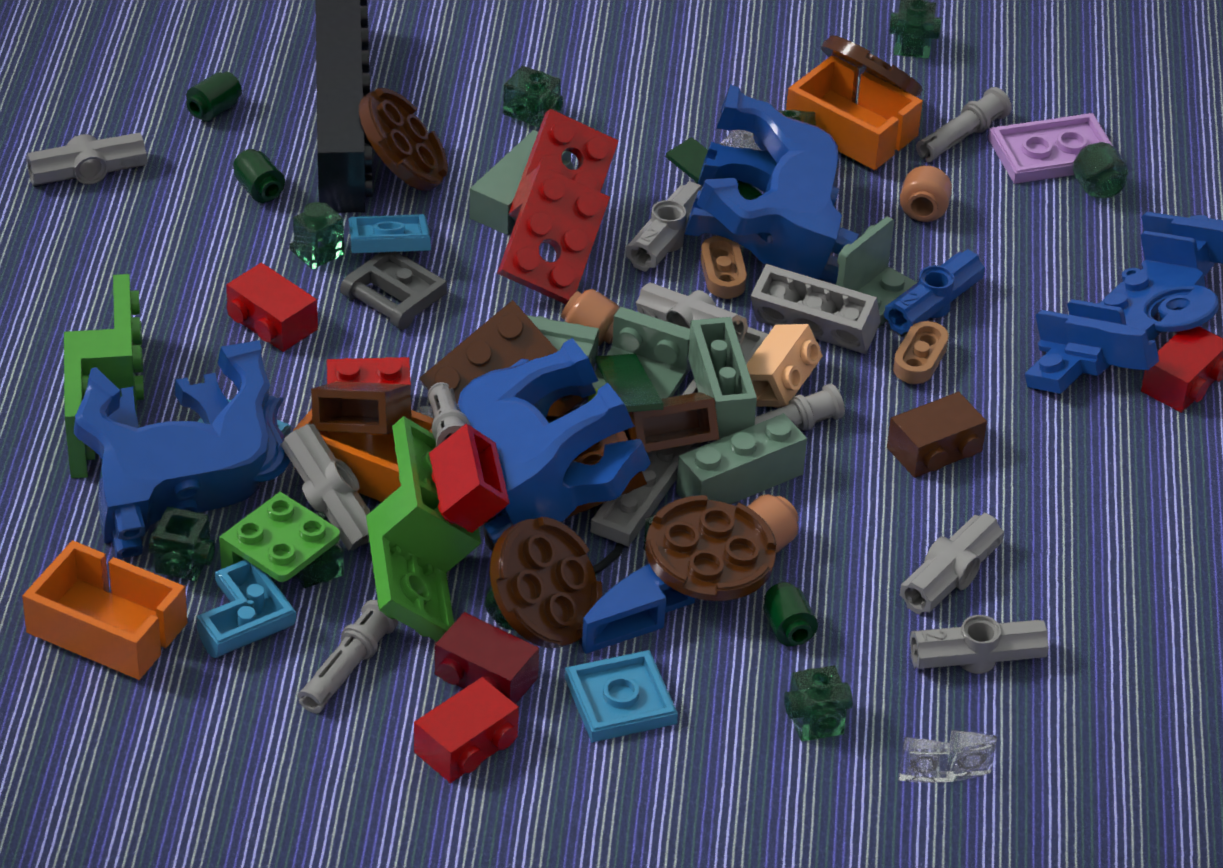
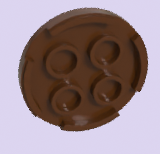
(867, 62)
(402, 139)
(710, 548)
(544, 581)

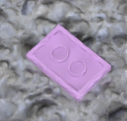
(1045, 146)

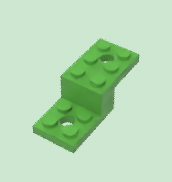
(114, 353)
(414, 542)

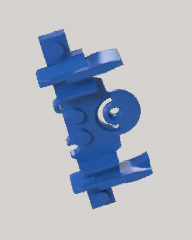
(1122, 325)

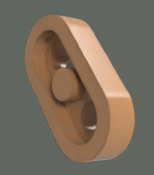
(723, 267)
(920, 352)

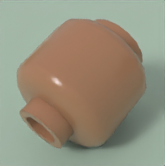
(925, 193)
(592, 310)
(780, 517)

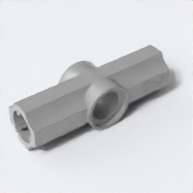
(86, 159)
(664, 230)
(681, 309)
(328, 484)
(951, 563)
(979, 644)

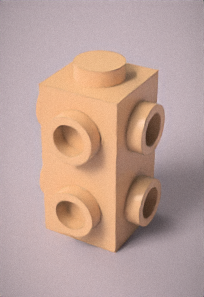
(783, 364)

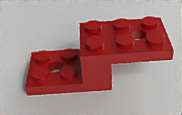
(558, 207)

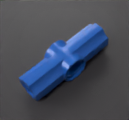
(934, 291)

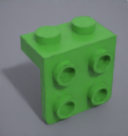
(278, 538)

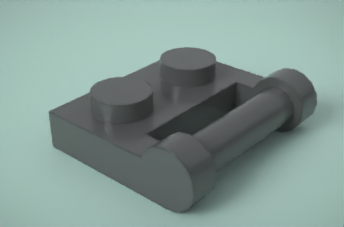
(399, 278)

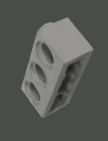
(832, 311)

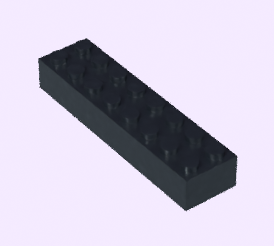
(341, 84)

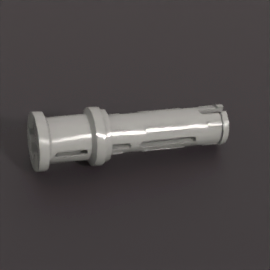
(974, 118)
(810, 409)
(446, 412)
(357, 643)

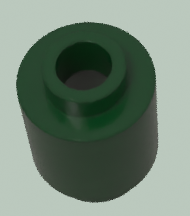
(213, 95)
(258, 175)
(789, 614)

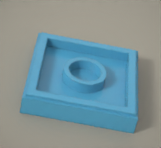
(389, 233)
(620, 696)

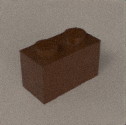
(360, 406)
(682, 422)
(936, 434)

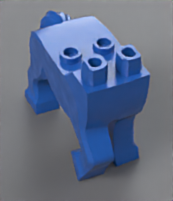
(796, 216)
(539, 455)
(181, 461)

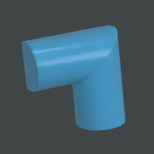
(252, 614)

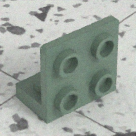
(867, 269)
(658, 345)

